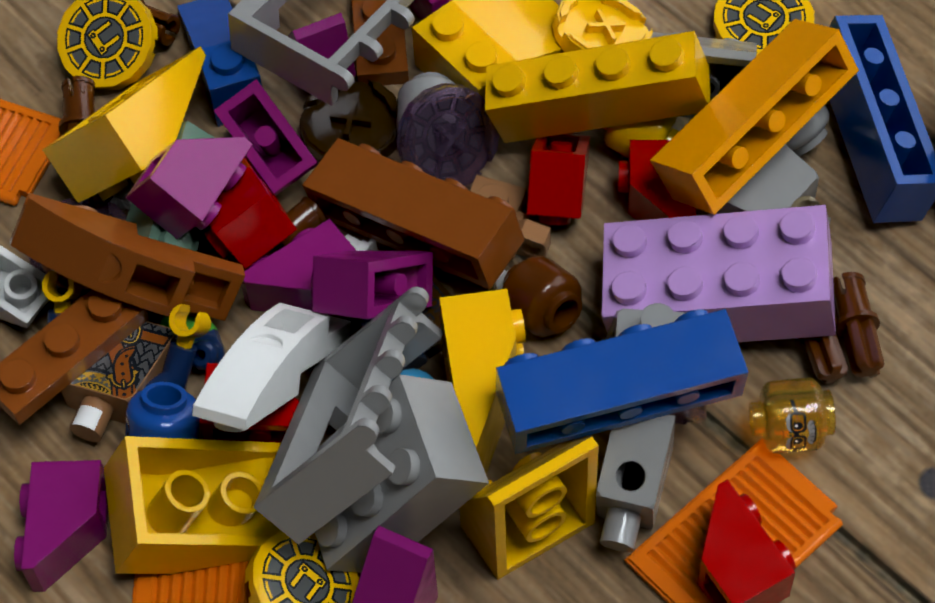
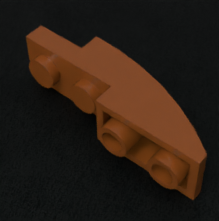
(120, 263)

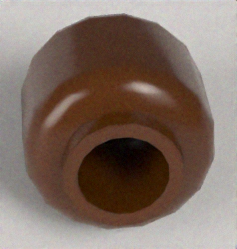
(545, 294)

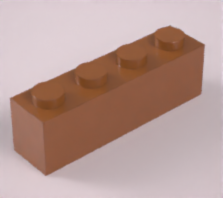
(415, 211)

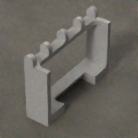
(255, 36)
(350, 388)

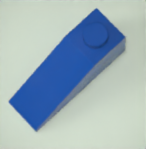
(223, 69)

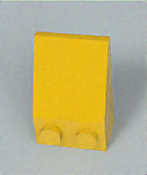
(478, 33)
(126, 131)
(476, 339)
(186, 503)
(534, 506)

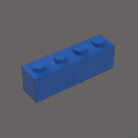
(883, 125)
(620, 379)

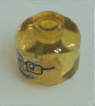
(793, 415)

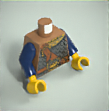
(143, 358)

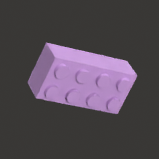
(758, 265)

